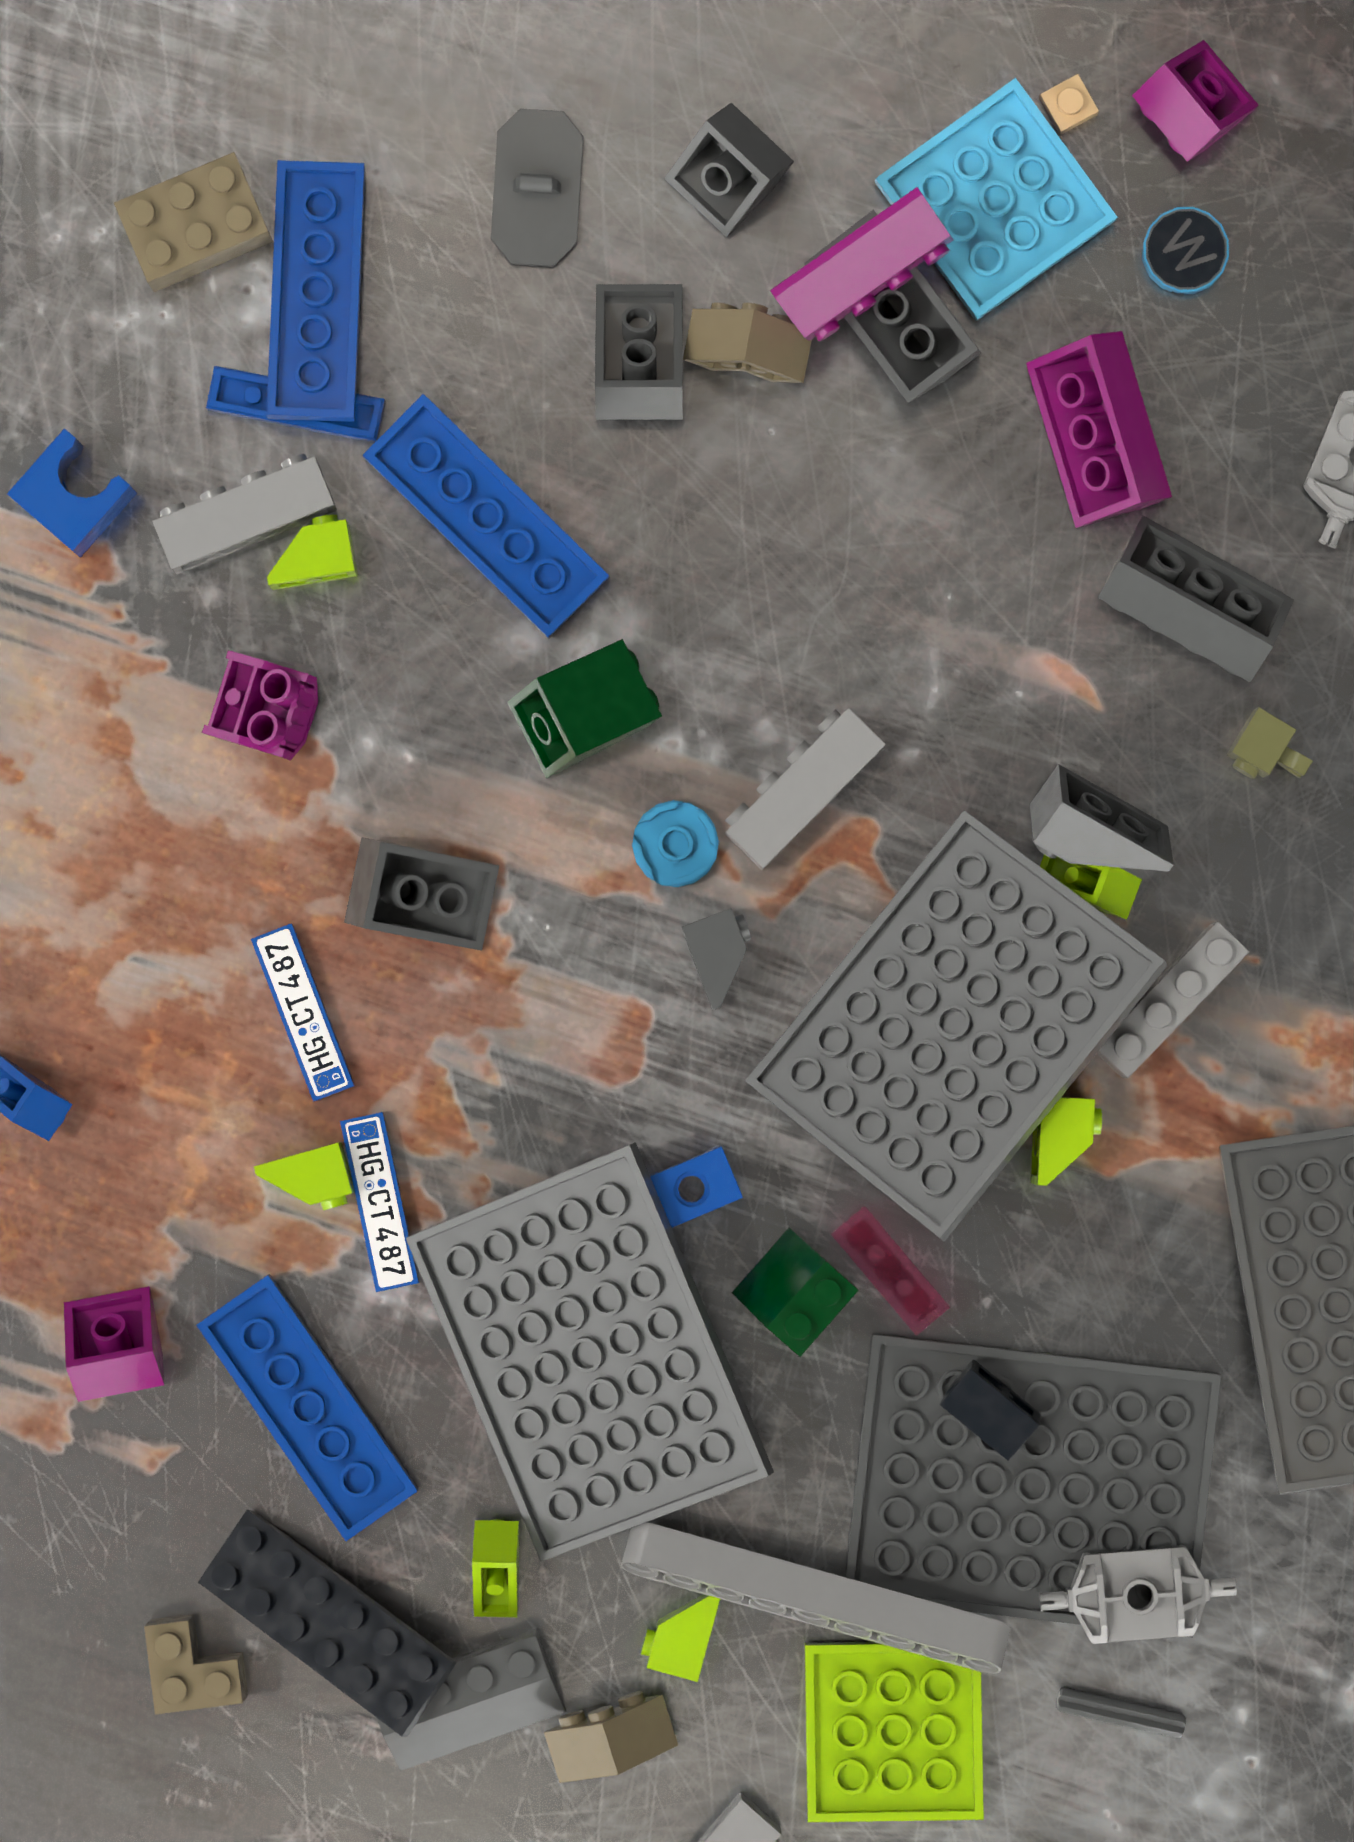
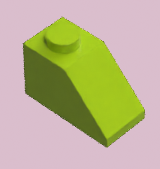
(316, 555)
(1103, 887)
(312, 1176)
(495, 1568)
(681, 1639)

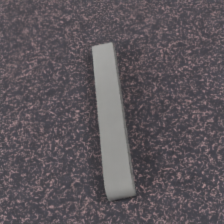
(816, 1597)

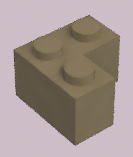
(747, 342)
(182, 1677)
(610, 1738)

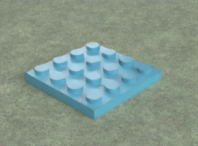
(1003, 195)

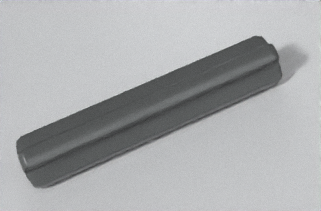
(1121, 1712)

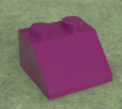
(1194, 100)
(112, 1344)

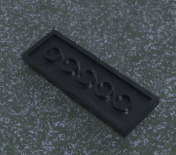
(327, 1623)

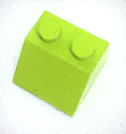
(1063, 1137)

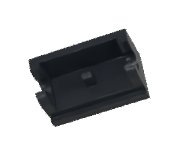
(991, 1410)

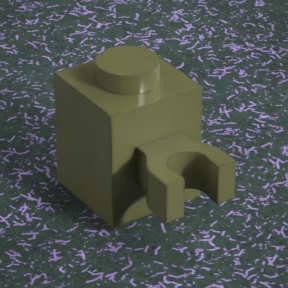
(1263, 745)

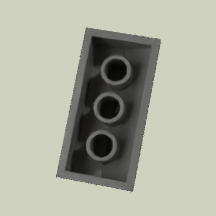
(911, 332)
(1196, 599)
(481, 1699)

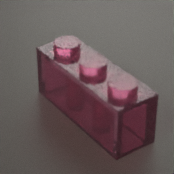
(889, 1269)

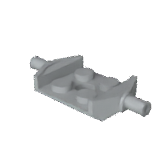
(1332, 473)
(1102, 1588)

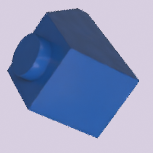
(30, 1101)

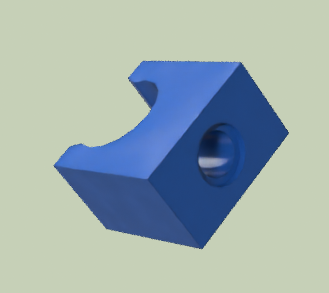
(47, 498)
(716, 1176)

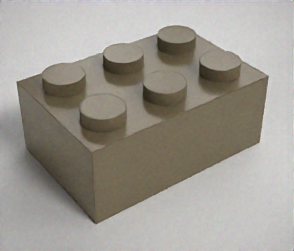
(193, 222)

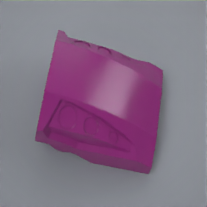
(263, 706)

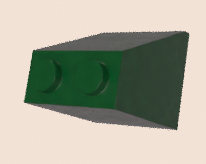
(584, 707)
(794, 1292)

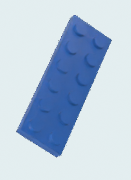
(316, 291)
(486, 516)
(307, 1407)

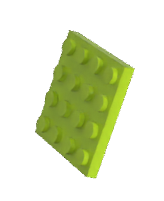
(891, 1735)

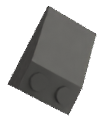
(639, 352)
(1095, 827)
(421, 894)

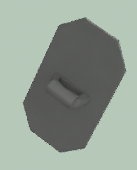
(537, 187)

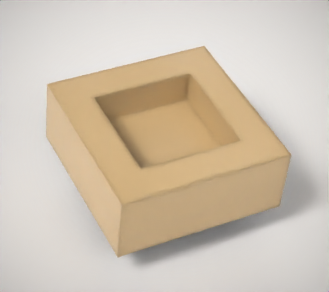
(1068, 104)

